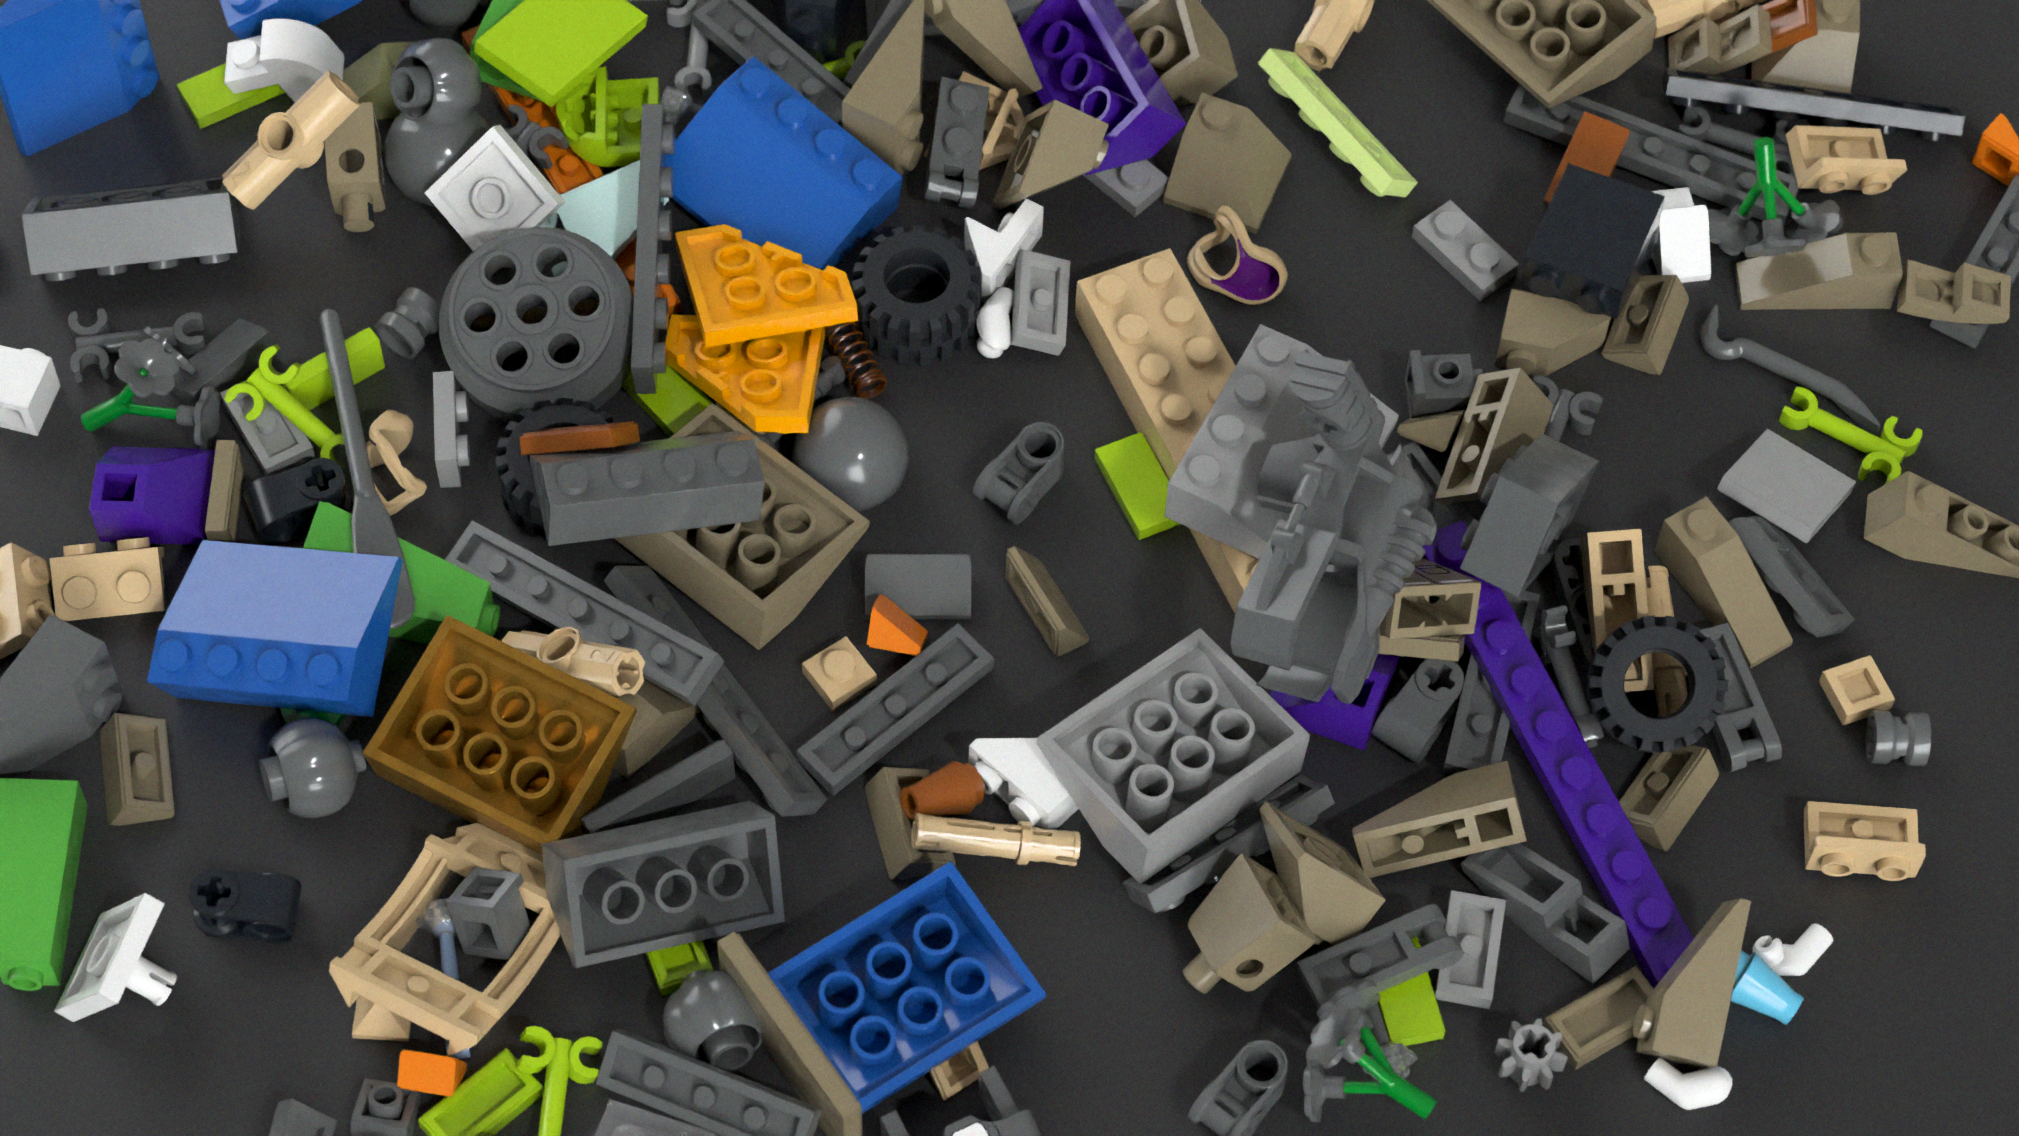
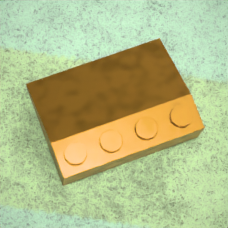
(500, 737)

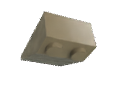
(887, 97)

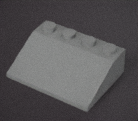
(1221, 470)
(1173, 754)

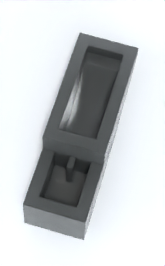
(1550, 908)

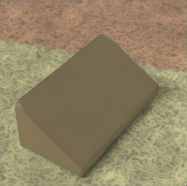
(1648, 324)
(1044, 602)
(136, 769)
(1668, 793)
(895, 827)

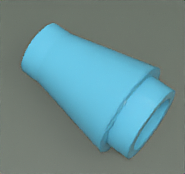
(1763, 989)

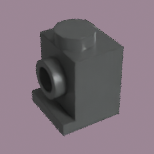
(1439, 383)
(489, 913)

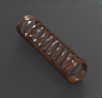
(868, 380)

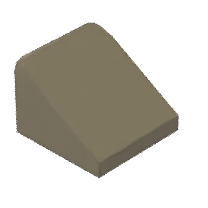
(1433, 430)

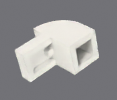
(285, 55)

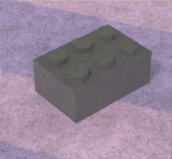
(1526, 513)

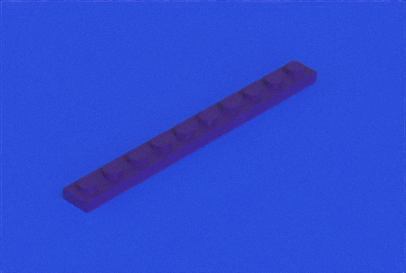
(1569, 772)

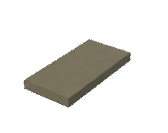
(791, 1043)

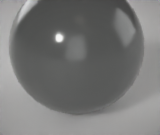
(423, 151)
(854, 451)

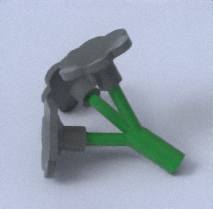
(1737, 234)
(150, 369)
(1338, 1036)

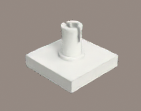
(493, 191)
(114, 962)

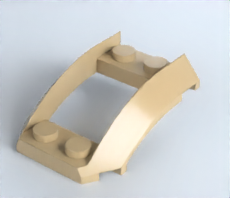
(421, 993)

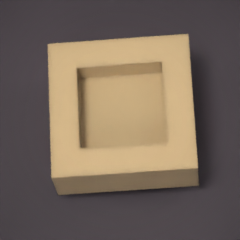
(839, 673)
(1856, 689)

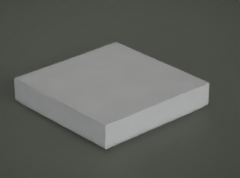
(1786, 485)

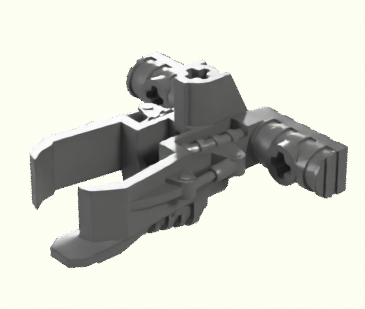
(1344, 547)

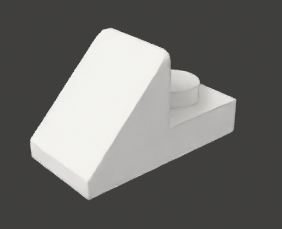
(1682, 237)
(998, 250)

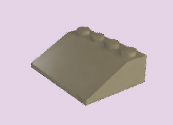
(1556, 44)
(761, 570)

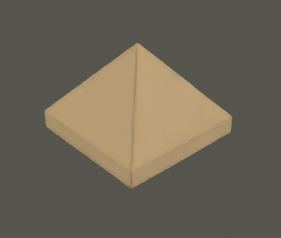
(378, 1023)
(958, 1071)

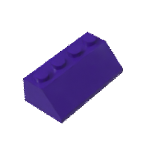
(1097, 66)

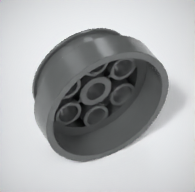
(601, 337)

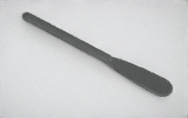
(371, 522)

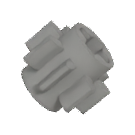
(1533, 1041)

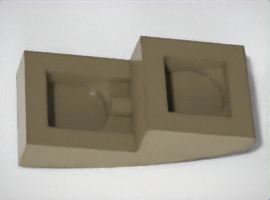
(1722, 47)
(1965, 296)

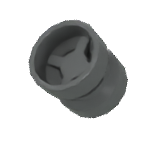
(409, 323)
(1891, 738)

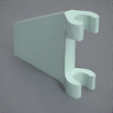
(602, 211)

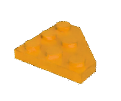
(756, 289)
(758, 380)

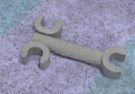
(695, 69)

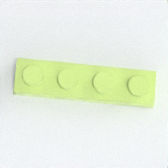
(1326, 113)

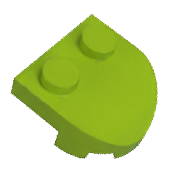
(605, 117)

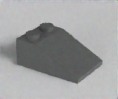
(54, 696)

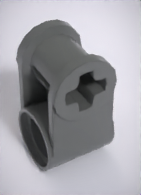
(1019, 480)
(1418, 712)
(1234, 1100)

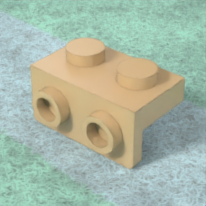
(1842, 159)
(108, 582)
(23, 597)
(1862, 840)

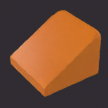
(1998, 151)
(894, 629)
(430, 1072)

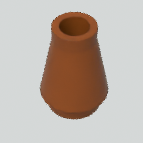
(947, 791)

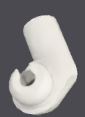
(994, 323)
(1796, 958)
(1691, 1089)

